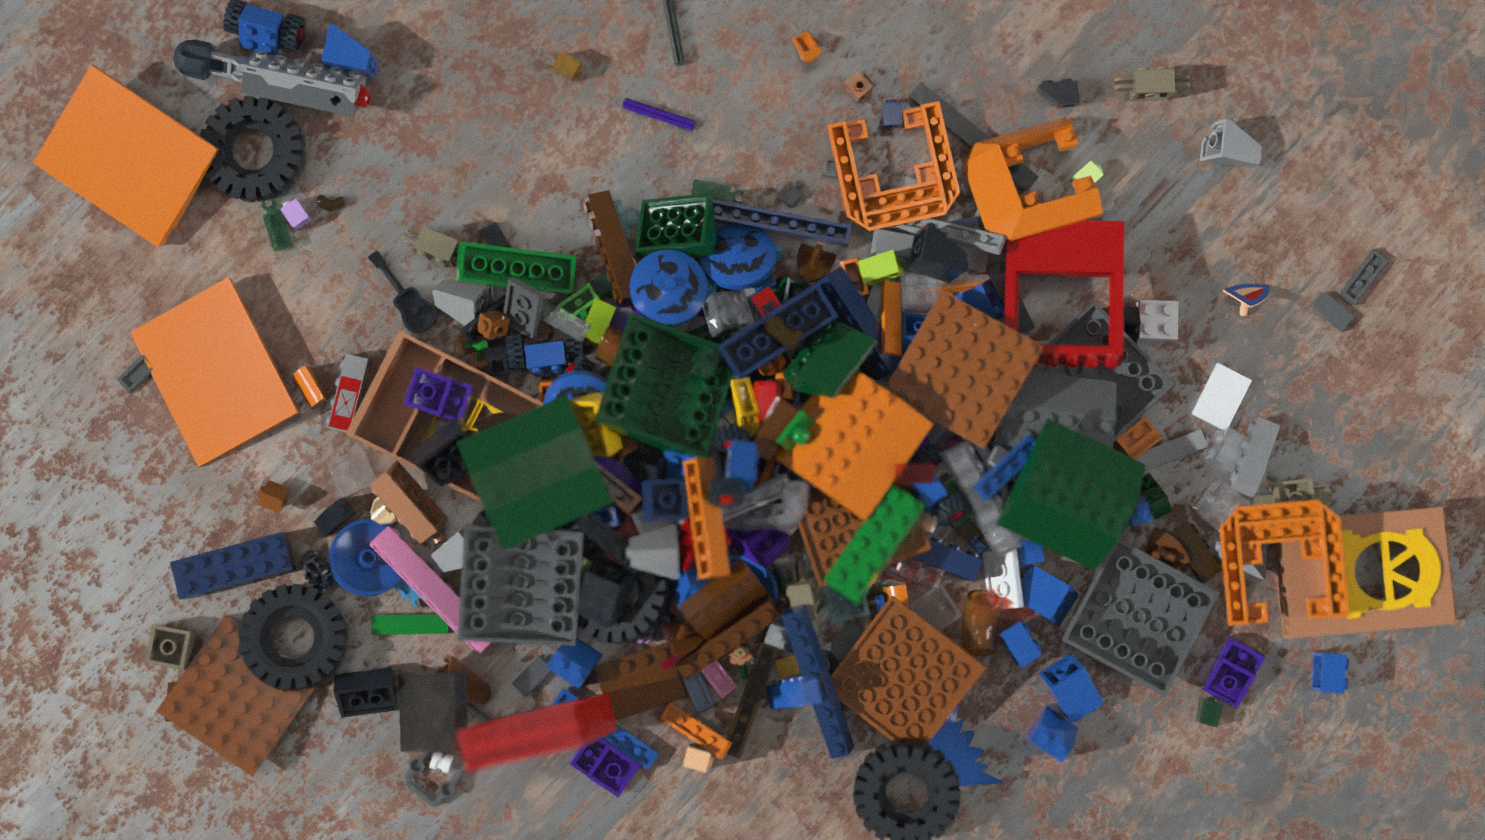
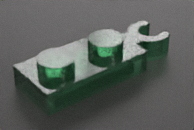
(718, 191)
(276, 227)

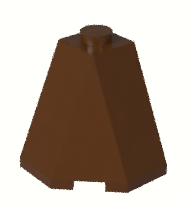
(476, 688)

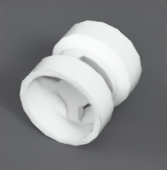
(442, 762)

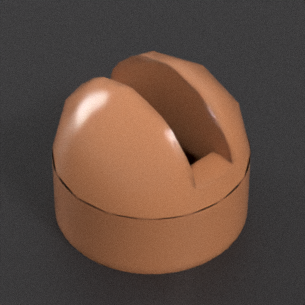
(439, 537)

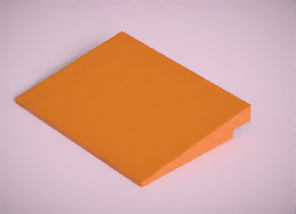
(126, 156)
(215, 372)

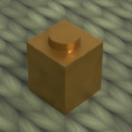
(567, 66)
(787, 666)

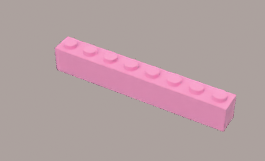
(421, 579)

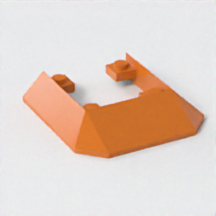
(996, 194)
(927, 199)
(1300, 521)

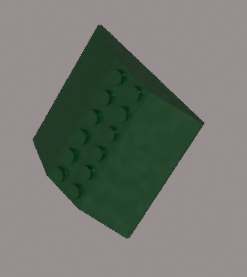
(656, 394)
(534, 472)
(1073, 495)

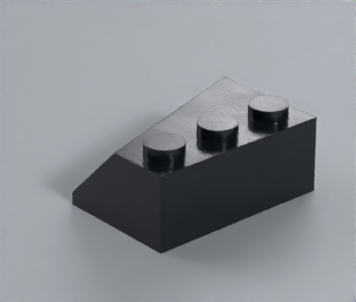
(440, 454)

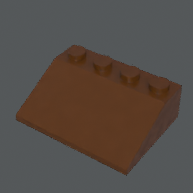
(723, 600)
(640, 682)

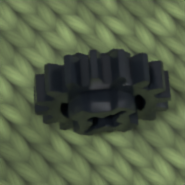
(317, 571)

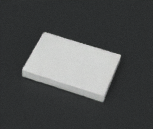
(1221, 396)
(1004, 578)

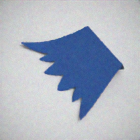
(956, 748)

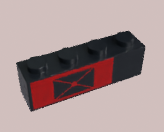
(766, 300)

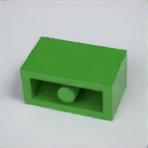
(579, 299)

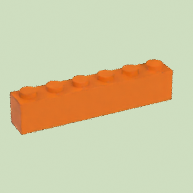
(706, 519)

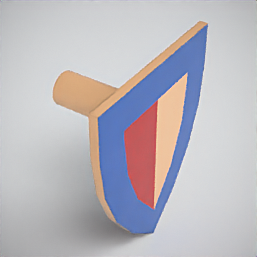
(1249, 295)

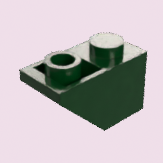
(1156, 497)

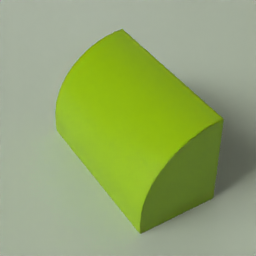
(880, 268)
(599, 318)

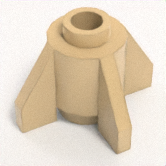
(380, 513)

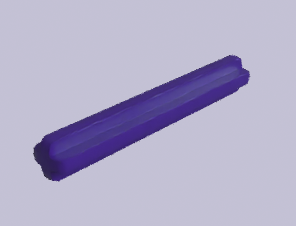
(658, 114)

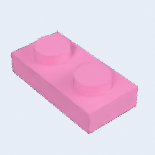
(719, 679)

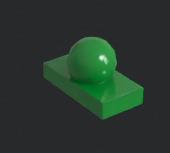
(796, 432)

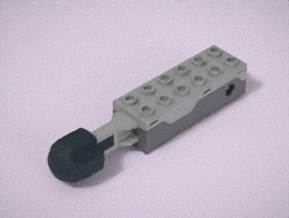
(277, 77)

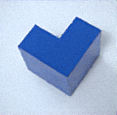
(1029, 553)

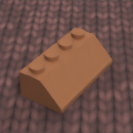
(408, 502)

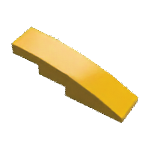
(745, 405)

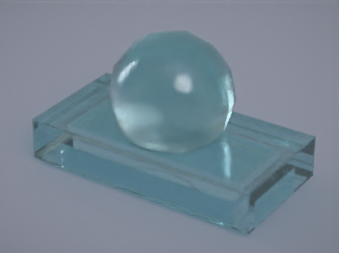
(627, 218)

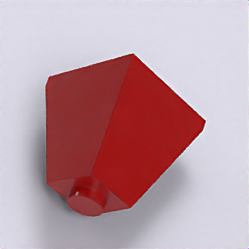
(765, 395)
(686, 545)

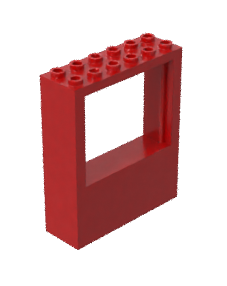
(1072, 251)
(537, 731)

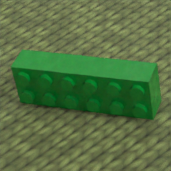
(495, 265)
(874, 544)

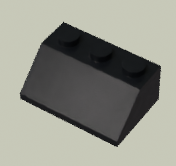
(366, 692)

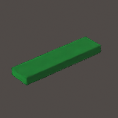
(408, 624)

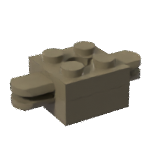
(1152, 84)
(434, 245)
(1294, 491)
(805, 590)

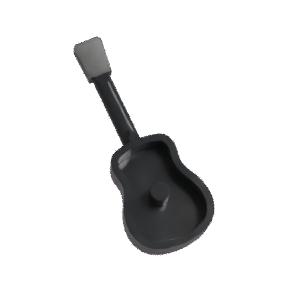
(416, 313)

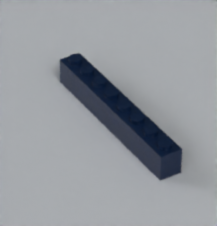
(781, 223)
(812, 663)

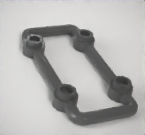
(447, 788)

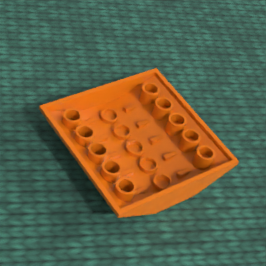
(856, 443)

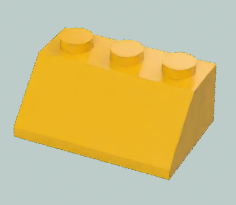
(600, 439)

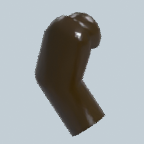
(328, 204)

